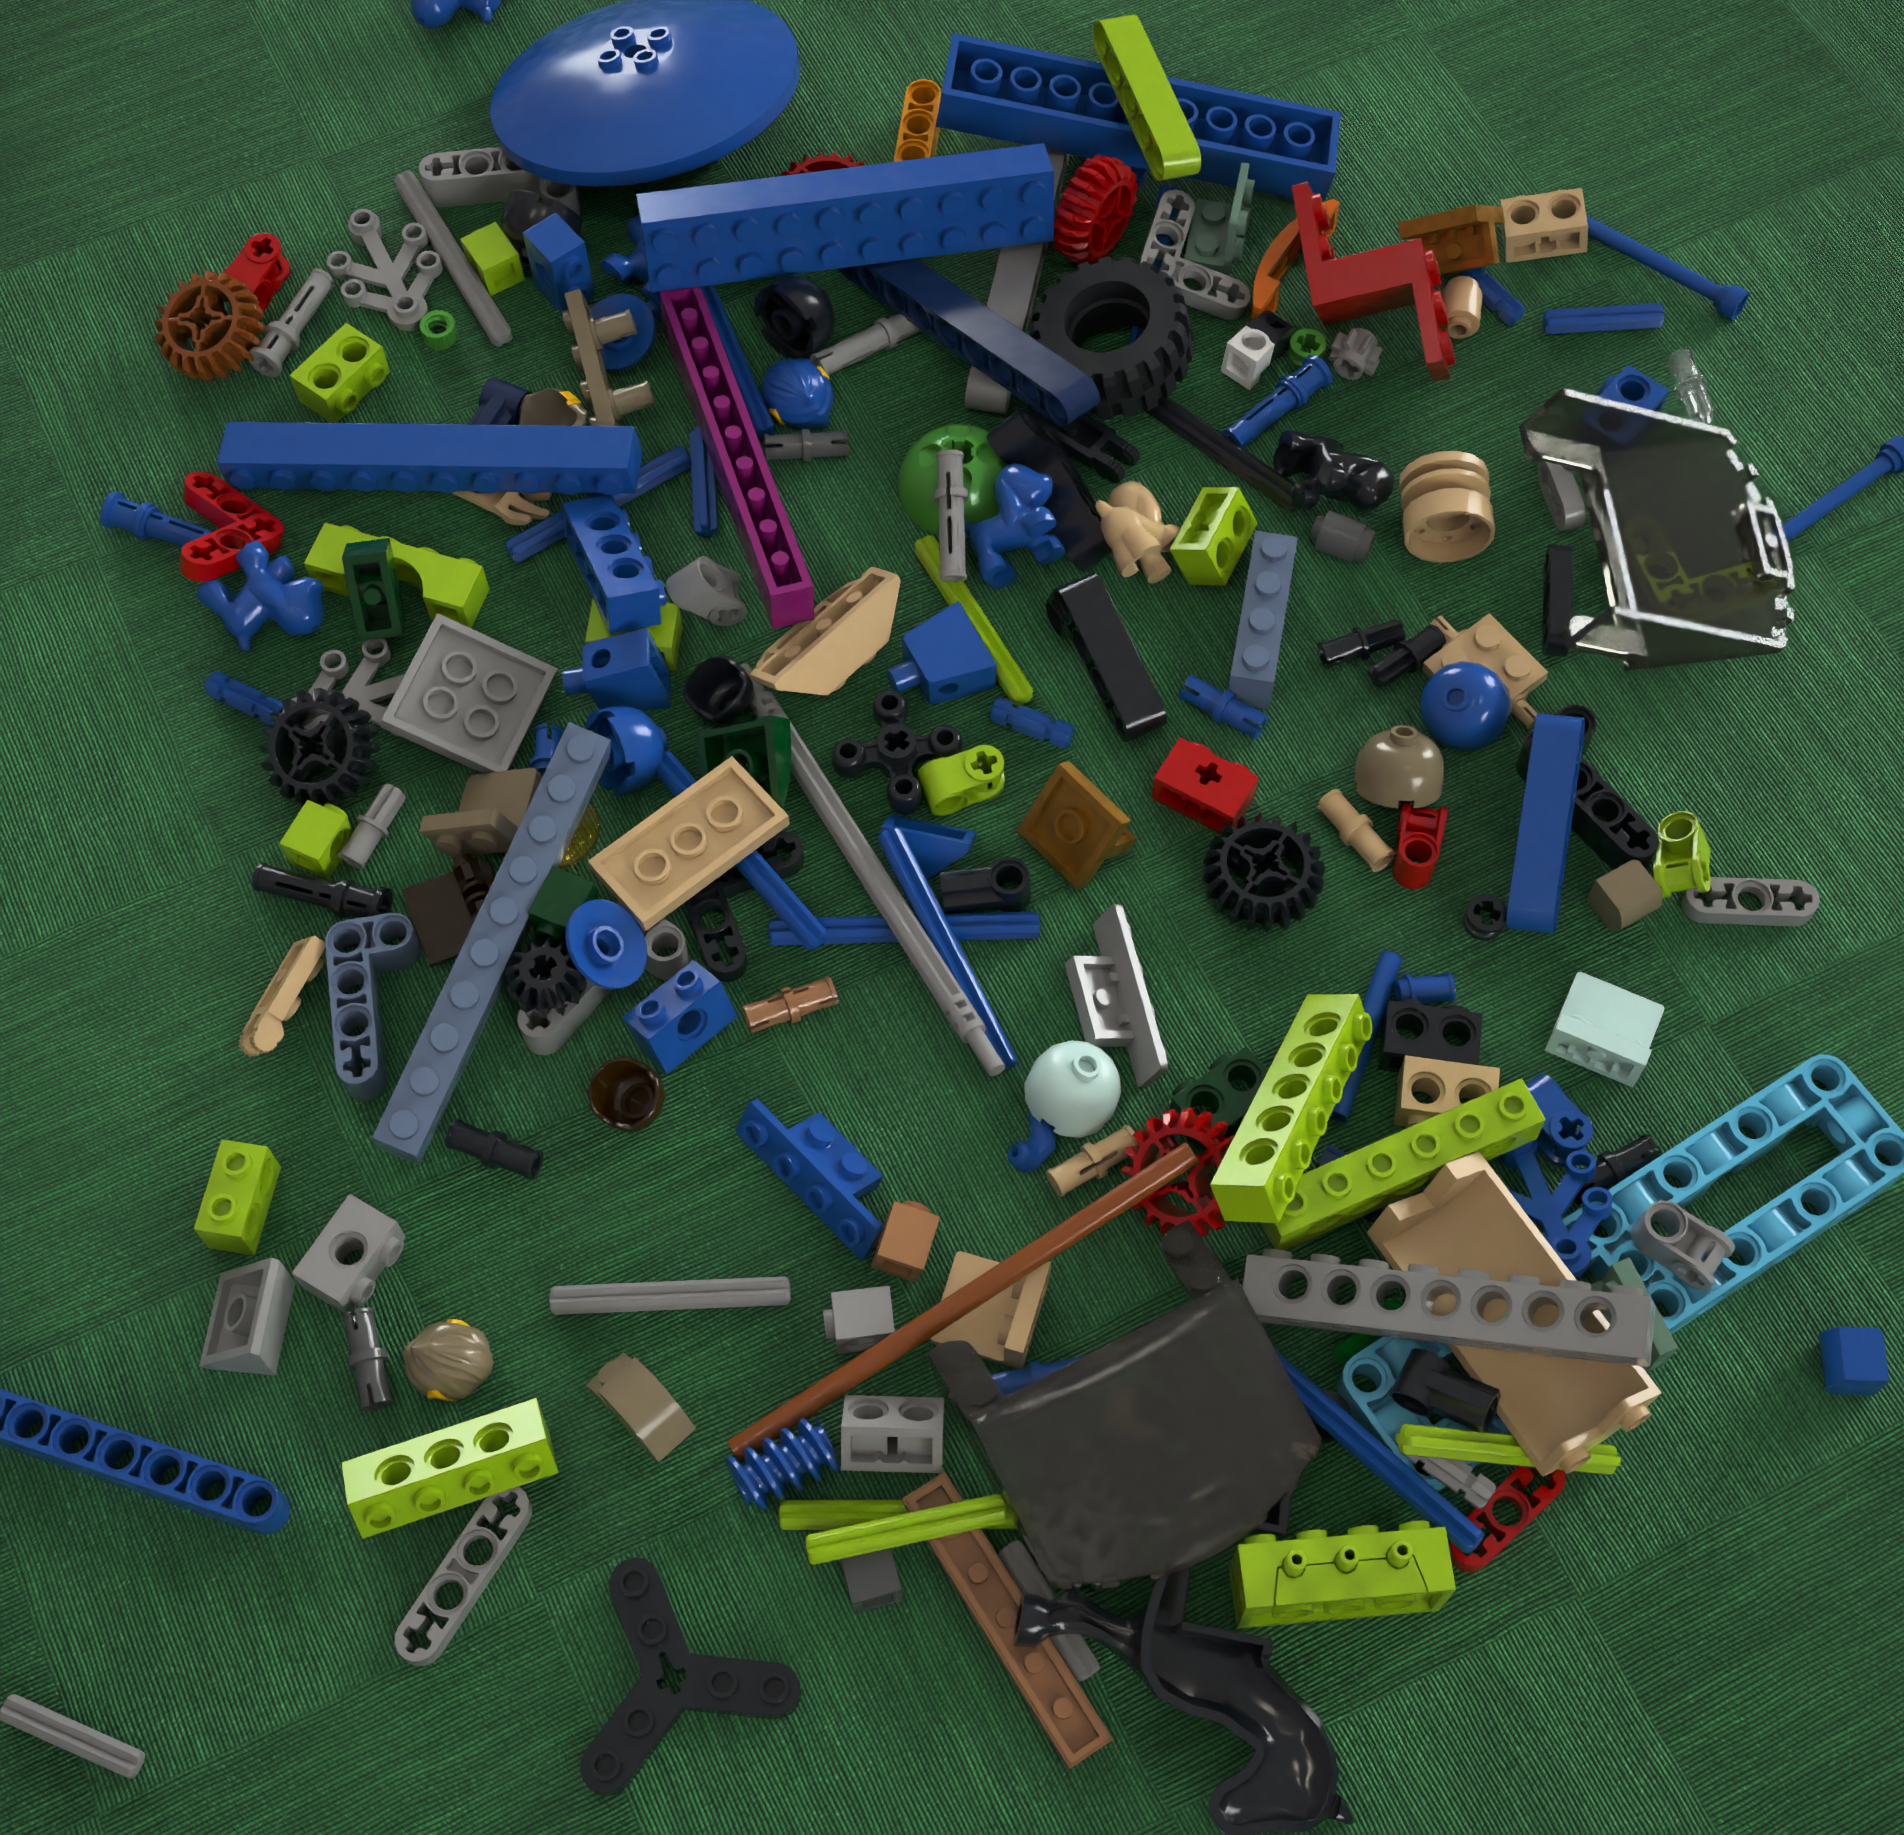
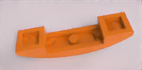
(1277, 261)

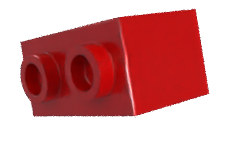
(1183, 787)

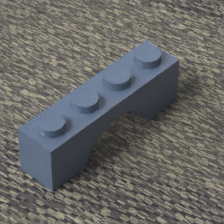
(1262, 618)

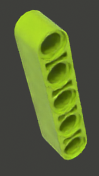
(1146, 97)

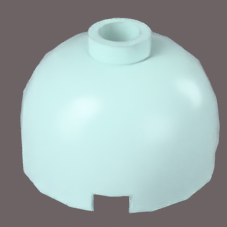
(1073, 1088)

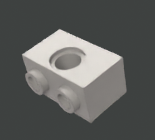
(350, 1229)

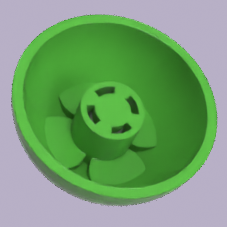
(920, 475)

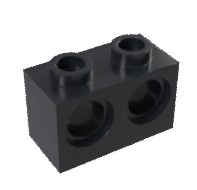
(1430, 1027)

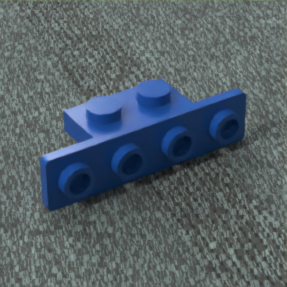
(820, 1170)

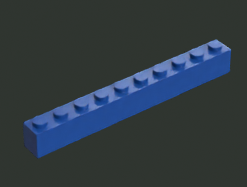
(431, 457)

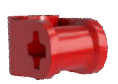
(261, 272)
(1418, 837)

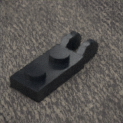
(1089, 440)

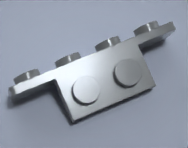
(1115, 999)

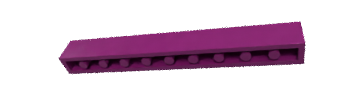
(737, 458)

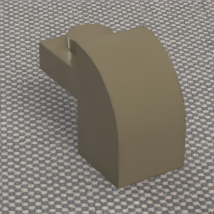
(641, 1405)

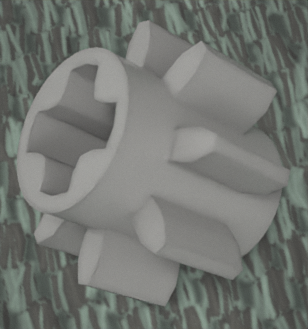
(1355, 353)

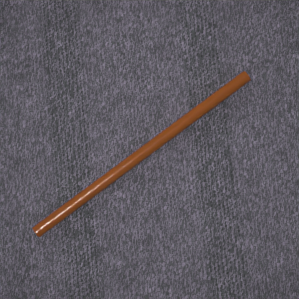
(965, 1299)

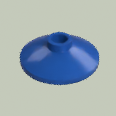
(631, 349)
(606, 944)

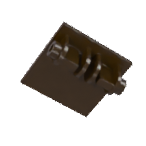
(448, 906)

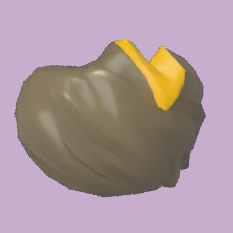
(552, 408)
(448, 1360)

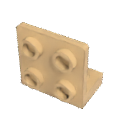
(1004, 1324)

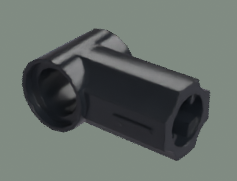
(981, 888)
(1431, 1386)

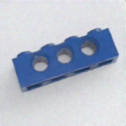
(613, 564)

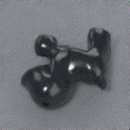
(1331, 472)

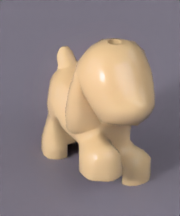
(1135, 531)

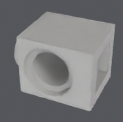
(859, 1318)

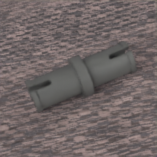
(806, 445)
(367, 1359)

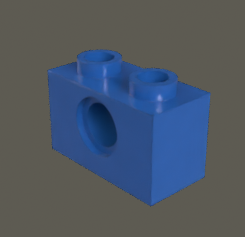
(558, 261)
(680, 1016)

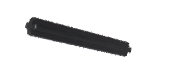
(1224, 451)

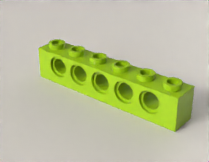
(1291, 1109)
(1406, 1163)

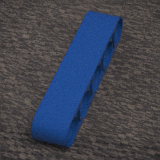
(1545, 823)

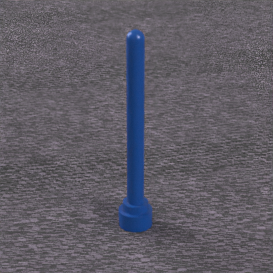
(1726, 299)
(1888, 460)

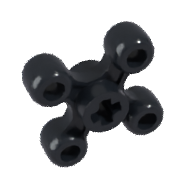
(895, 751)

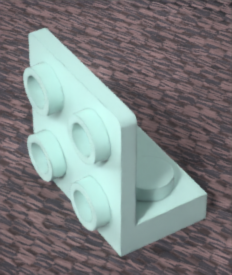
(1605, 1029)

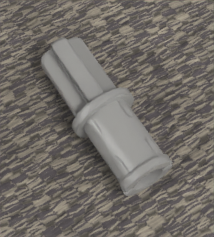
(372, 826)

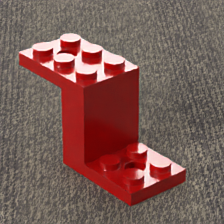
(1373, 281)

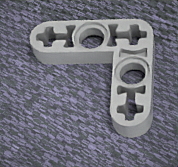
(1181, 269)

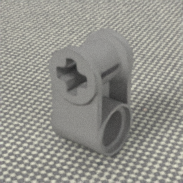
(708, 591)
(1685, 1245)

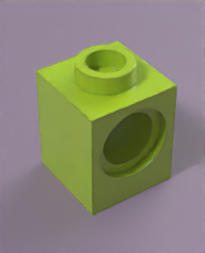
(493, 258)
(317, 838)

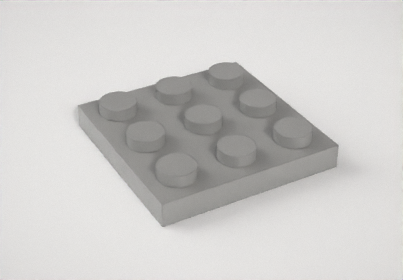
(468, 697)

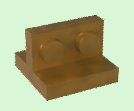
(1459, 237)
(1075, 826)

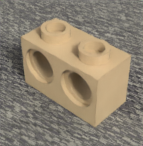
(1544, 225)
(1443, 1082)

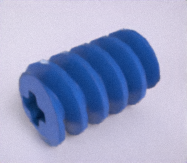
(783, 1463)

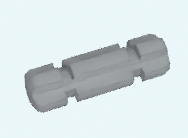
(1458, 1475)

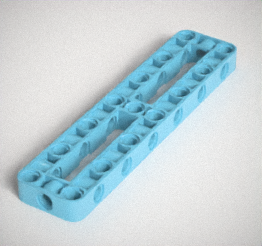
(1762, 1239)

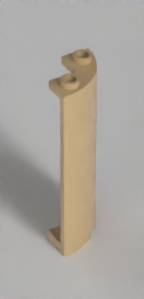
(1547, 1402)

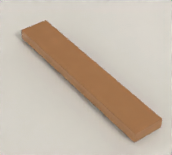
(994, 1604)

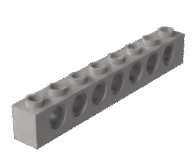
(1623, 1342)

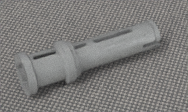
(283, 335)

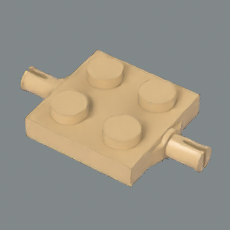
(1499, 651)

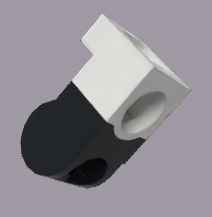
(1256, 348)

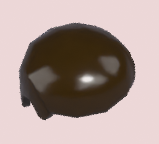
(626, 1094)

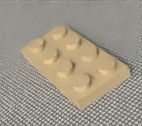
(688, 843)

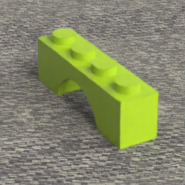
(448, 584)

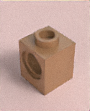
(905, 1240)

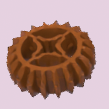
(219, 338)

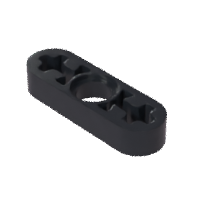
(1556, 598)

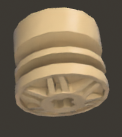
(1446, 506)

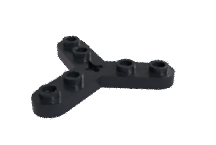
(648, 1712)

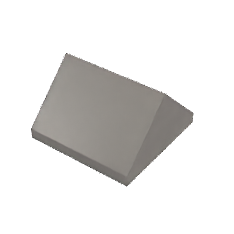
(249, 1319)

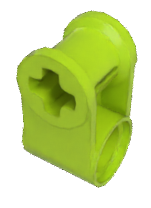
(960, 781)
(1681, 855)

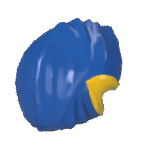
(798, 394)

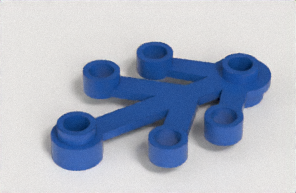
(1550, 1209)

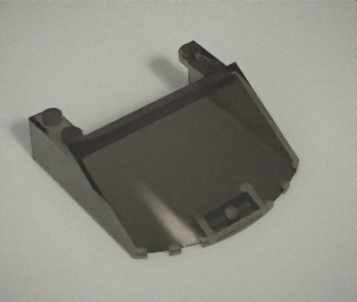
(1679, 534)
(1145, 1444)

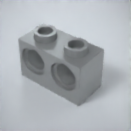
(892, 1434)

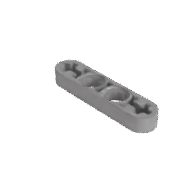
(471, 1578)

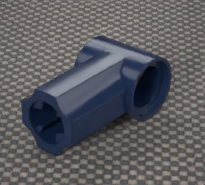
(499, 403)

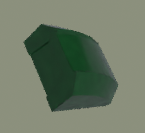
(757, 745)

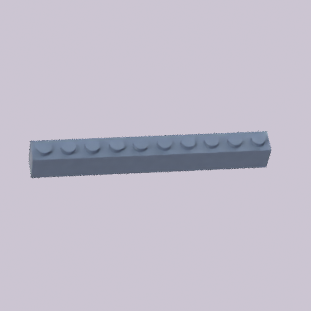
(490, 944)

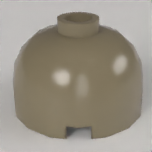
(1399, 767)

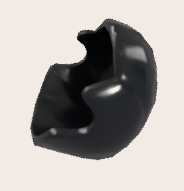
(719, 690)

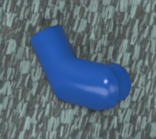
(1036, 1149)

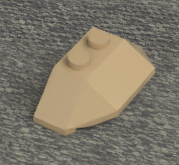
(839, 640)

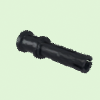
(341, 897)

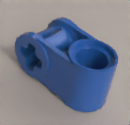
(1561, 1121)

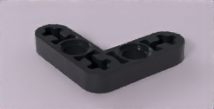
(715, 899)

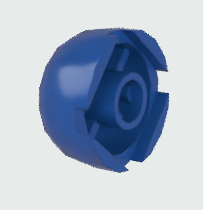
(1465, 706)
(635, 747)

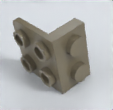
(487, 813)

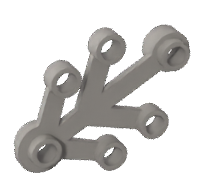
(403, 307)
(358, 685)

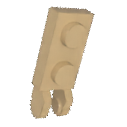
(281, 997)

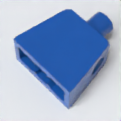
(944, 658)
(622, 672)

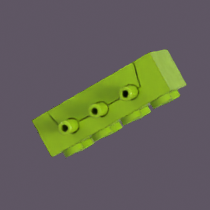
(1341, 1575)

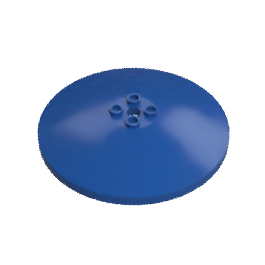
(644, 90)

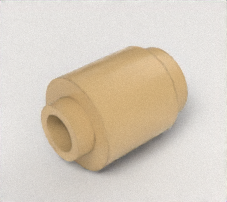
(1463, 306)

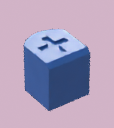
(1853, 1360)

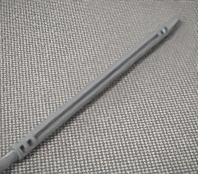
(882, 890)

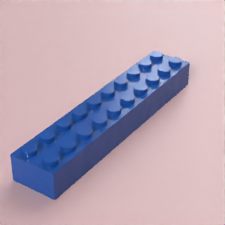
(1074, 110)
(847, 217)

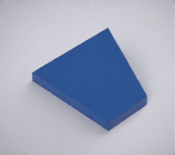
(932, 843)

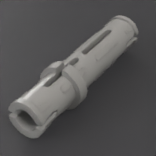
(859, 346)
(951, 501)

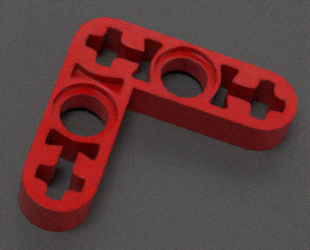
(211, 497)

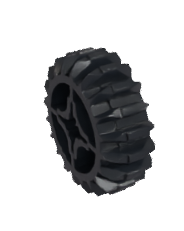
(296, 772)
(1275, 893)

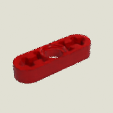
(1490, 1547)

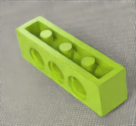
(448, 1468)

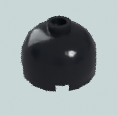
(524, 211)
(795, 316)

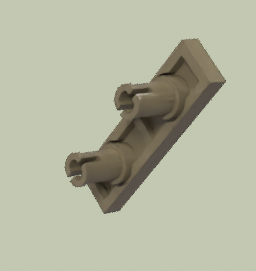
(587, 354)

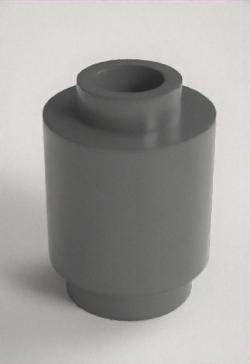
(1342, 537)

